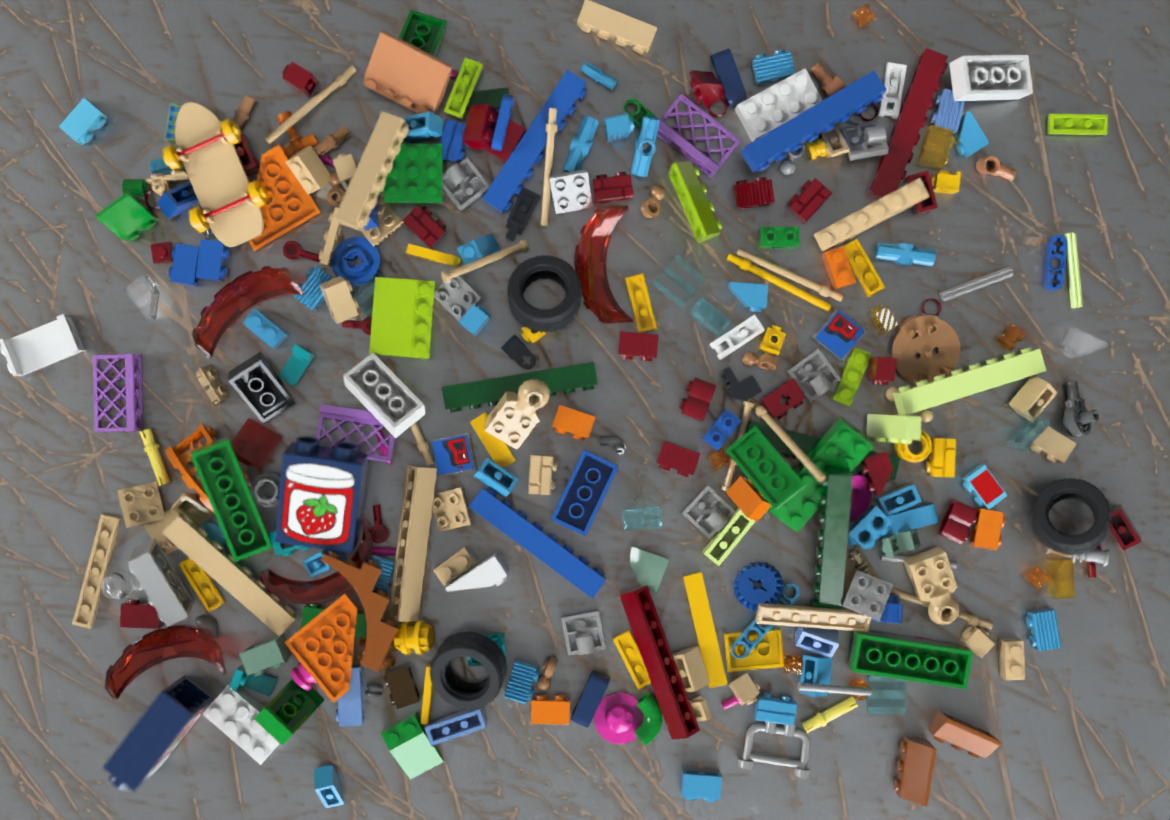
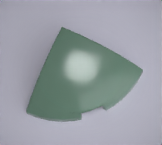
(648, 568)

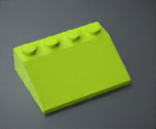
(693, 200)
(402, 317)

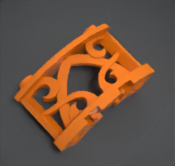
(180, 460)

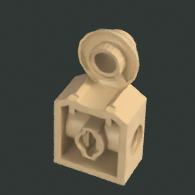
(517, 413)
(934, 583)

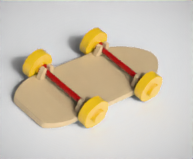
(217, 175)

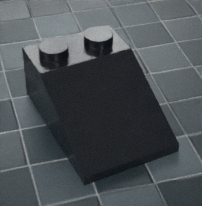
(260, 387)

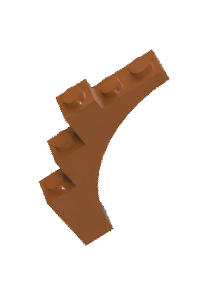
(379, 631)

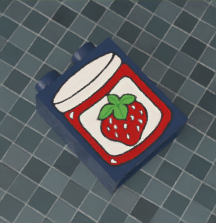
(321, 495)
(156, 734)

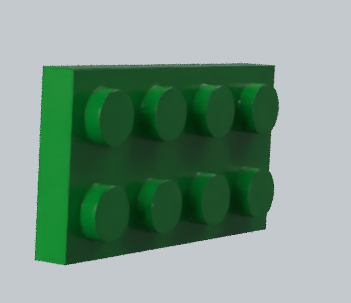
(765, 468)

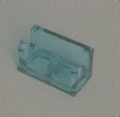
(709, 317)
(642, 518)

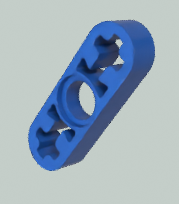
(502, 122)
(1062, 258)

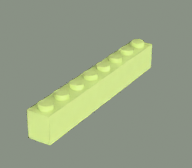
(968, 382)

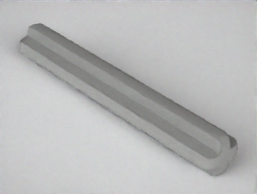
(976, 284)

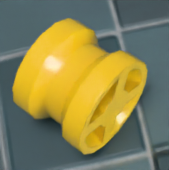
(816, 149)

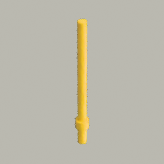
(745, 265)

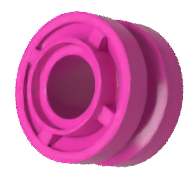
(302, 677)

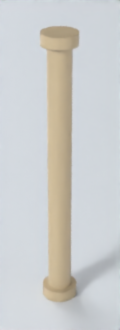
(446, 276)
(741, 431)

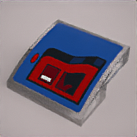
(840, 333)
(453, 454)

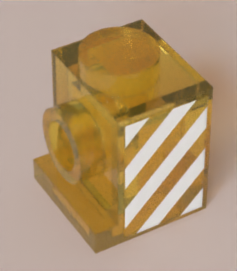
(883, 319)

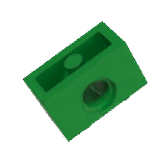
(778, 237)

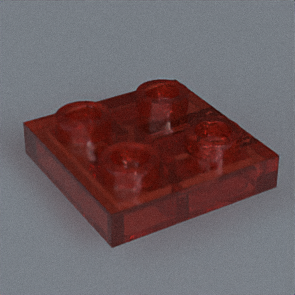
(255, 444)

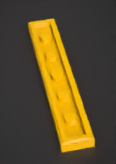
(705, 629)

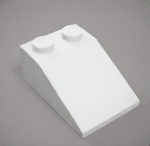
(484, 574)

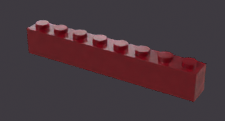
(907, 126)
(659, 662)

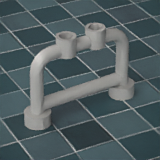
(800, 766)

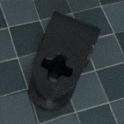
(517, 350)

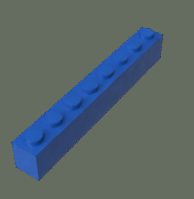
(813, 121)
(533, 143)
(537, 542)

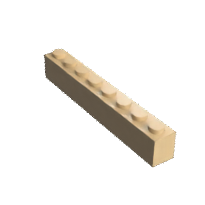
(412, 543)
(229, 574)

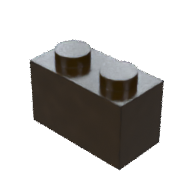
(402, 686)

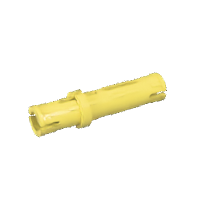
(152, 450)
(829, 714)

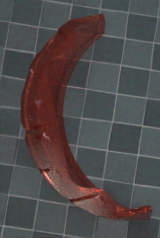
(591, 264)
(237, 298)
(323, 589)
(157, 648)

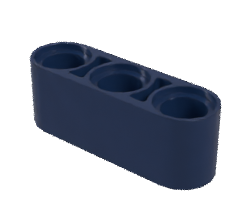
(729, 77)
(590, 698)

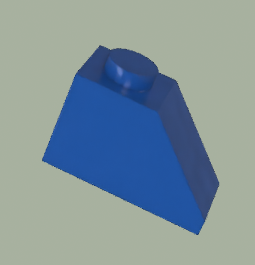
(177, 200)

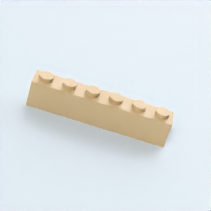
(372, 171)
(871, 215)

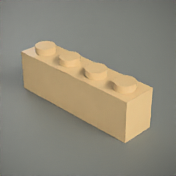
(616, 26)

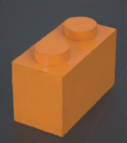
(838, 268)
(573, 422)
(748, 499)
(987, 529)
(550, 709)

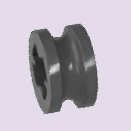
(374, 689)

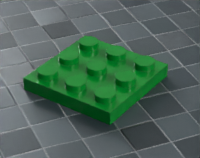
(416, 175)

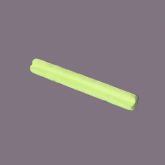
(1073, 270)

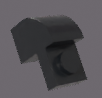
(740, 390)

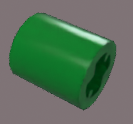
(135, 187)

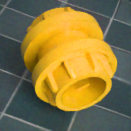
(922, 452)
(414, 637)

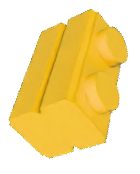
(941, 458)

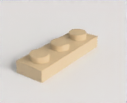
(331, 237)

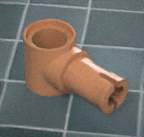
(829, 84)
(996, 167)

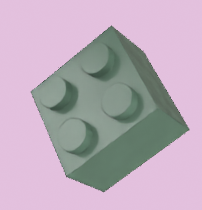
(265, 654)

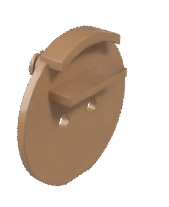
(921, 335)

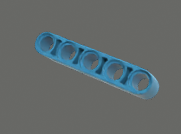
(904, 521)
(758, 628)

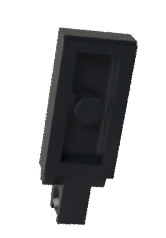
(521, 213)

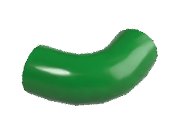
(652, 719)

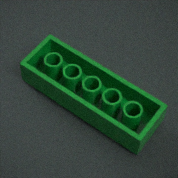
(839, 448)
(231, 498)
(910, 659)

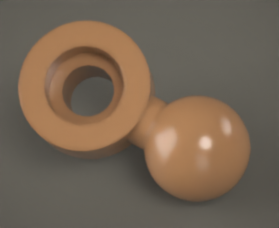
(335, 182)
(657, 193)
(765, 361)
(543, 682)

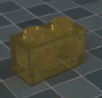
(935, 148)
(1061, 577)

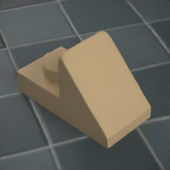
(834, 142)
(192, 507)
(700, 708)

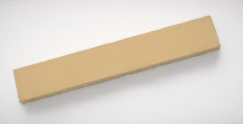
(96, 570)
(812, 617)

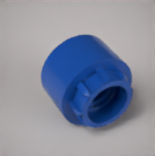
(892, 612)

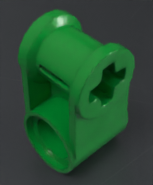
(638, 115)

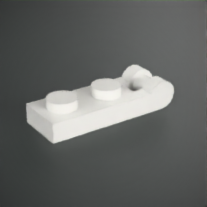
(894, 83)
(738, 336)

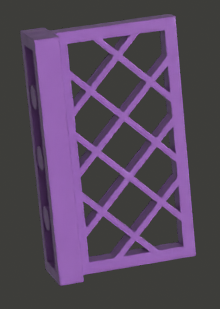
(689, 150)
(134, 396)
(354, 416)

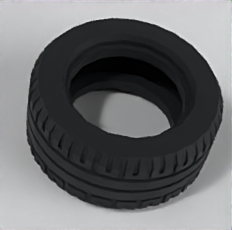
(544, 268)
(1077, 490)
(457, 691)

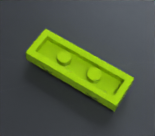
(463, 88)
(1077, 124)
(851, 376)

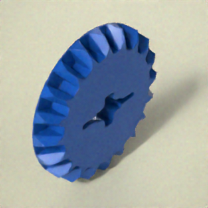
(350, 250)
(756, 572)

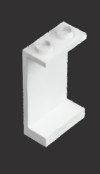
(41, 346)

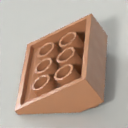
(407, 74)

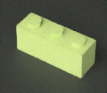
(894, 428)
(728, 537)

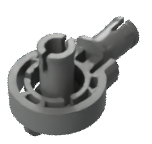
(1076, 416)

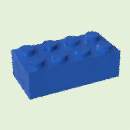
(584, 492)

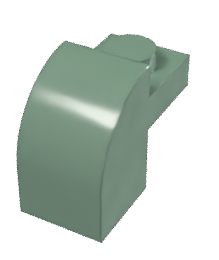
(900, 542)

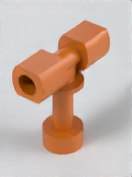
(296, 142)

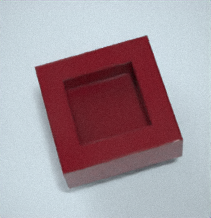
(162, 252)

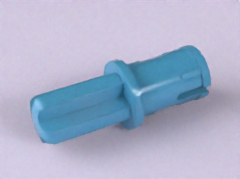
(599, 75)

